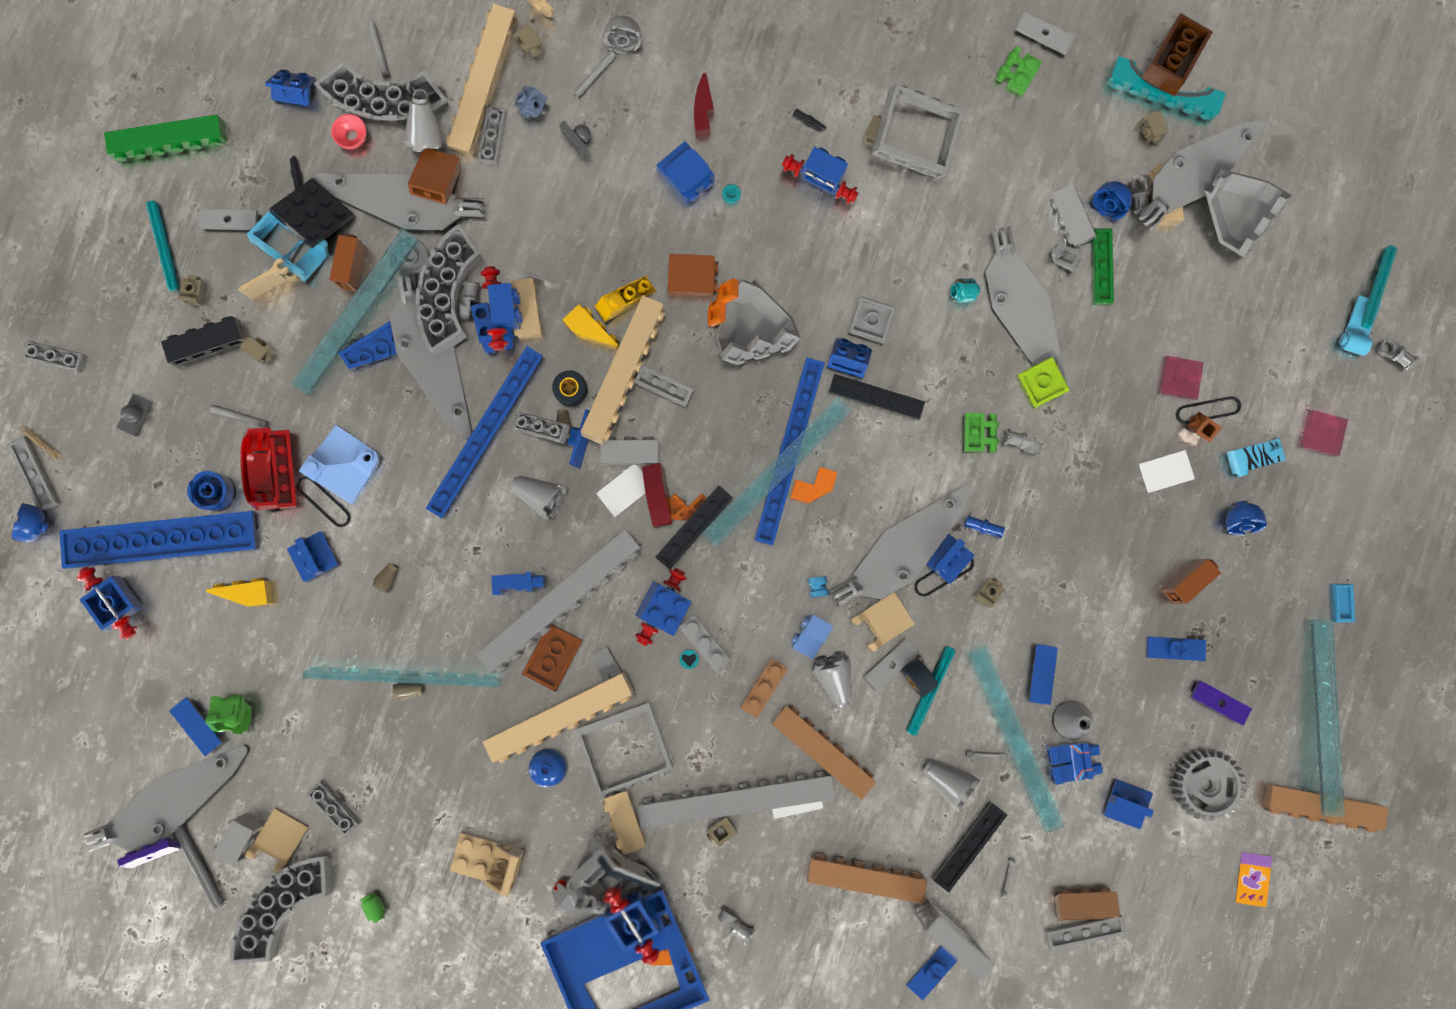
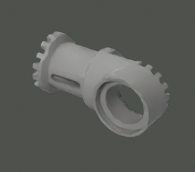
(1140, 195)
(470, 296)
(1397, 353)
(1019, 439)
(588, 902)
(738, 929)

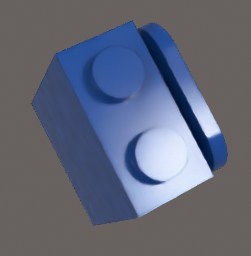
(686, 172)

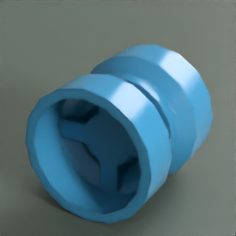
(818, 587)

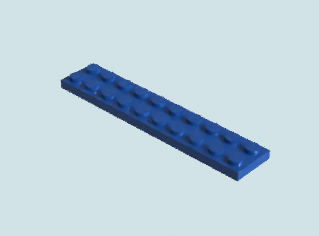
(158, 539)

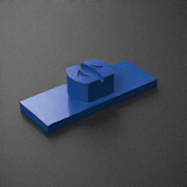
(578, 442)
(1176, 648)
(1043, 674)
(195, 726)
(932, 972)

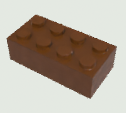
(1177, 54)

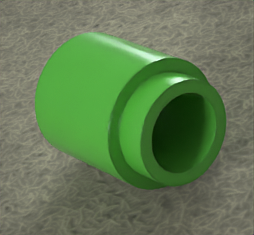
(373, 907)

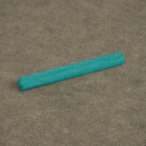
(162, 246)
(1379, 287)
(926, 701)

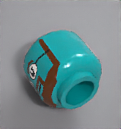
(965, 290)

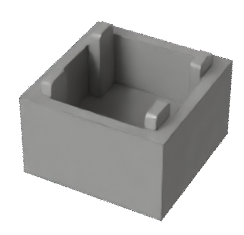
(237, 839)

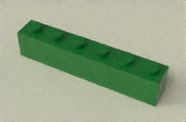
(165, 137)

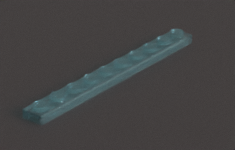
(355, 312)
(776, 471)
(374, 675)
(1327, 718)
(1015, 739)

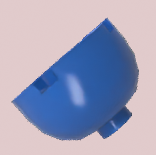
(1113, 199)
(1245, 517)
(29, 523)
(547, 767)

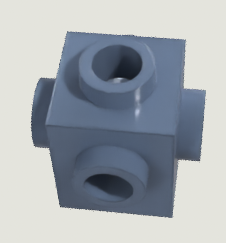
(530, 102)

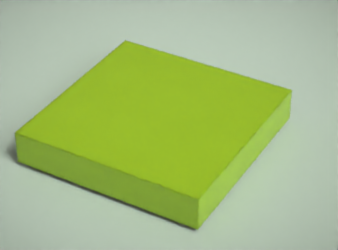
(1043, 382)

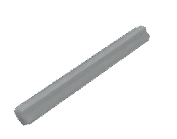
(198, 868)

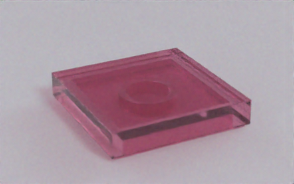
(1181, 377)
(1324, 433)

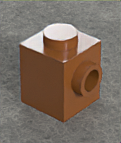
(1204, 426)

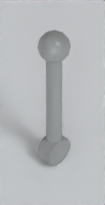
(969, 753)
(1011, 862)

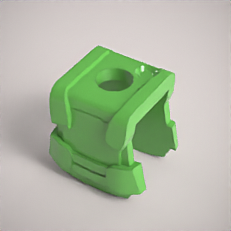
(229, 714)

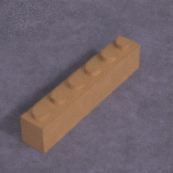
(823, 752)
(1308, 803)
(866, 879)

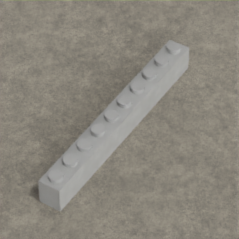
(558, 602)
(736, 800)

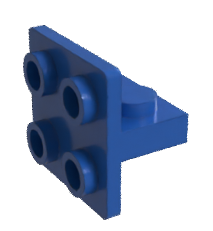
(290, 87)
(850, 357)
(312, 556)
(950, 558)
(1128, 804)

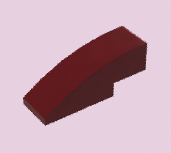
(703, 107)
(657, 494)

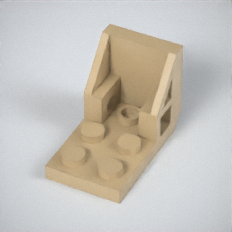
(487, 861)

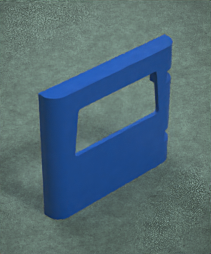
(592, 951)

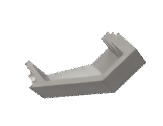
(1243, 209)
(754, 326)

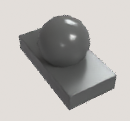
(577, 137)
(134, 414)

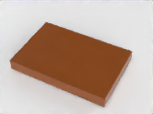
(552, 657)

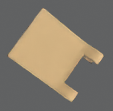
(267, 280)
(885, 620)
(278, 839)

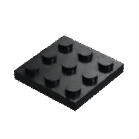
(311, 213)

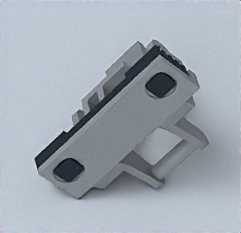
(604, 860)

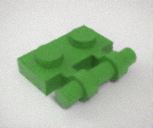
(1024, 73)
(975, 430)

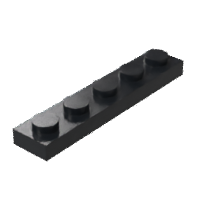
(876, 397)
(694, 527)
(969, 847)

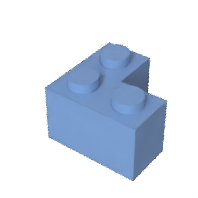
(811, 636)

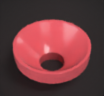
(343, 125)

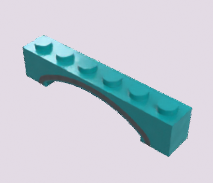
(1128, 77)

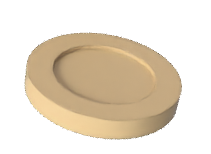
(542, 6)

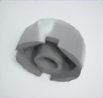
(622, 34)

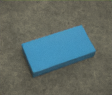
(1343, 603)

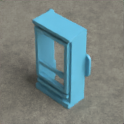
(306, 264)

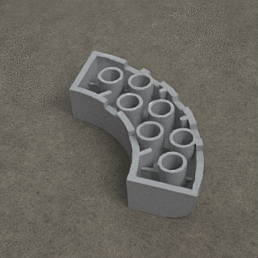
(376, 98)
(440, 290)
(272, 904)

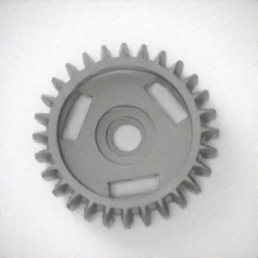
(1217, 772)

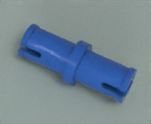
(984, 526)

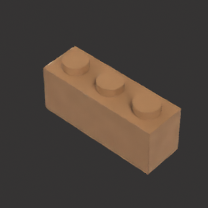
(763, 687)
(1087, 905)

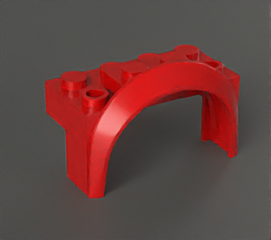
(256, 469)

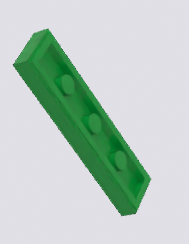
(1103, 266)

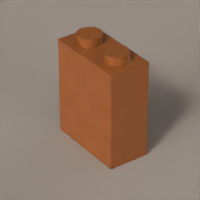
(434, 175)
(348, 262)
(692, 275)
(1191, 581)

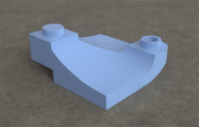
(341, 464)

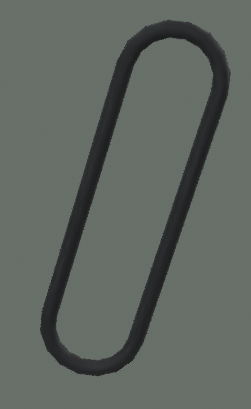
(1210, 401)
(314, 504)
(944, 584)

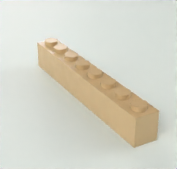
(482, 80)
(622, 370)
(558, 717)

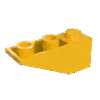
(624, 298)
(585, 327)
(248, 594)

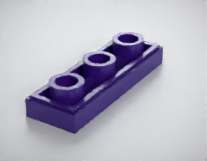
(1229, 708)
(148, 853)

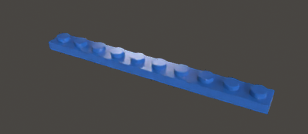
(796, 425)
(484, 432)

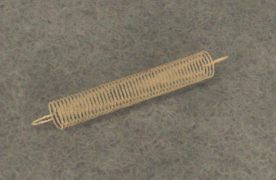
(40, 443)

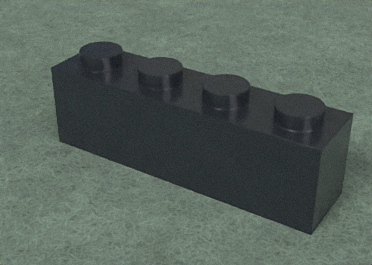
(203, 341)

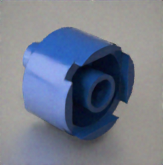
(221, 493)

